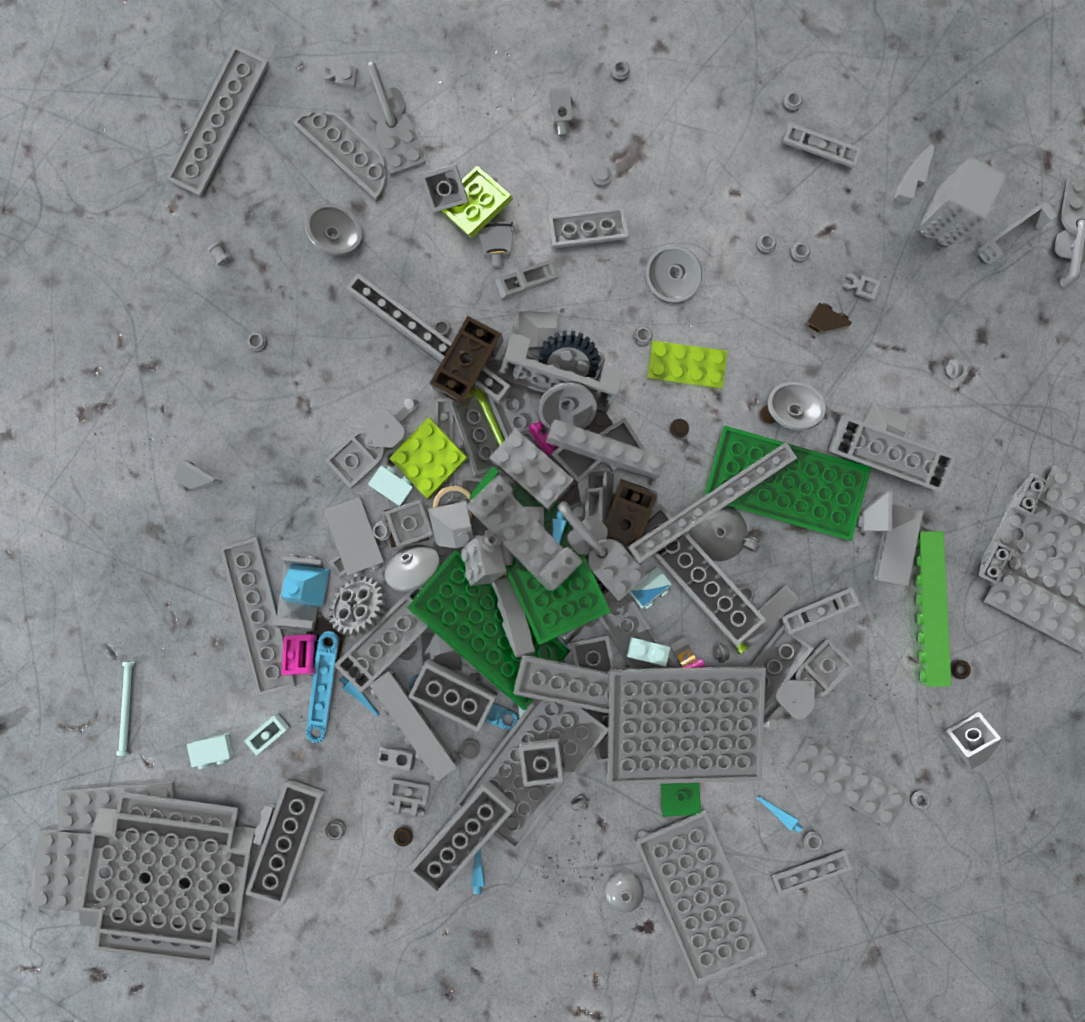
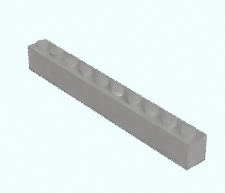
(421, 333)

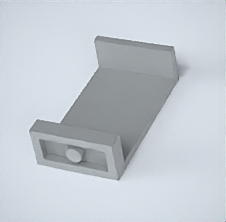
(1039, 217)
(354, 537)
(295, 615)

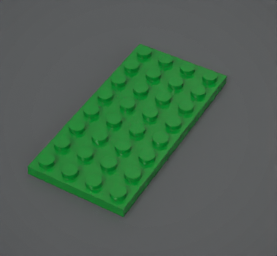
(808, 492)
(571, 603)
(473, 626)

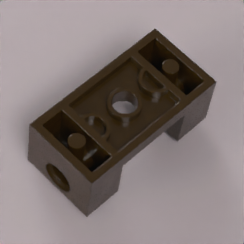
(458, 379)
(629, 503)

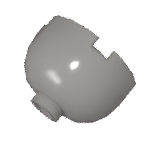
(624, 892)

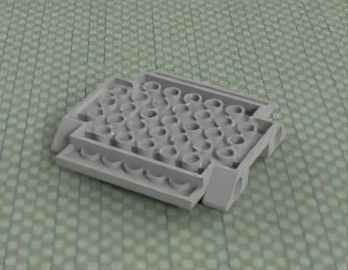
(1023, 577)
(169, 843)

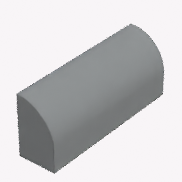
(898, 547)

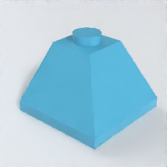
(305, 585)

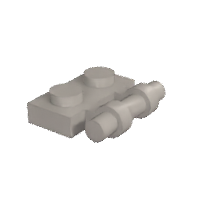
(409, 792)

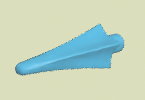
(558, 527)
(350, 688)
(788, 820)
(478, 877)

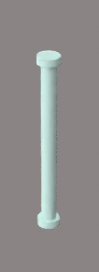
(125, 708)

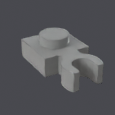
(344, 75)
(865, 287)

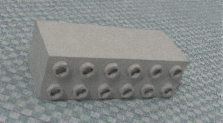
(961, 202)

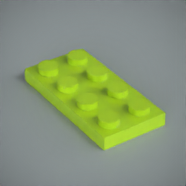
(687, 364)

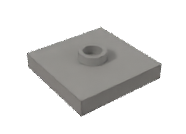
(409, 523)

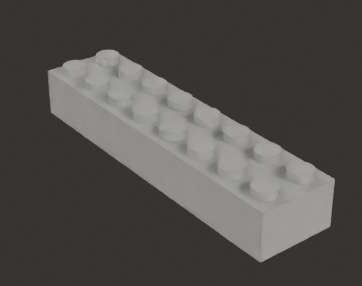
(706, 583)

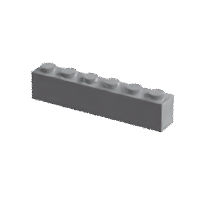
(605, 449)

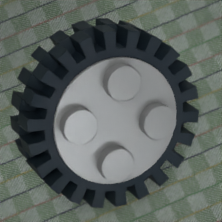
(570, 353)

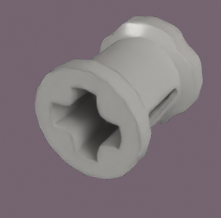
(220, 252)

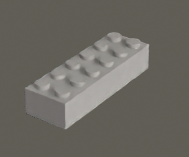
(414, 724)
(461, 837)
(285, 842)

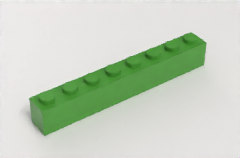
(932, 609)

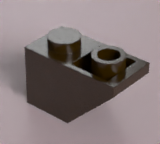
(825, 320)

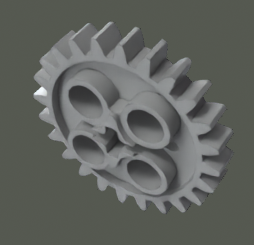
(357, 606)

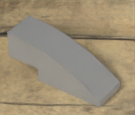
(915, 176)
(526, 279)
(599, 495)

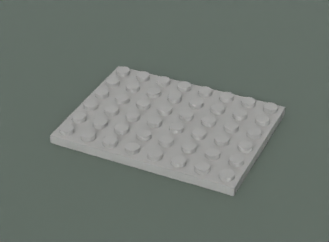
(685, 725)

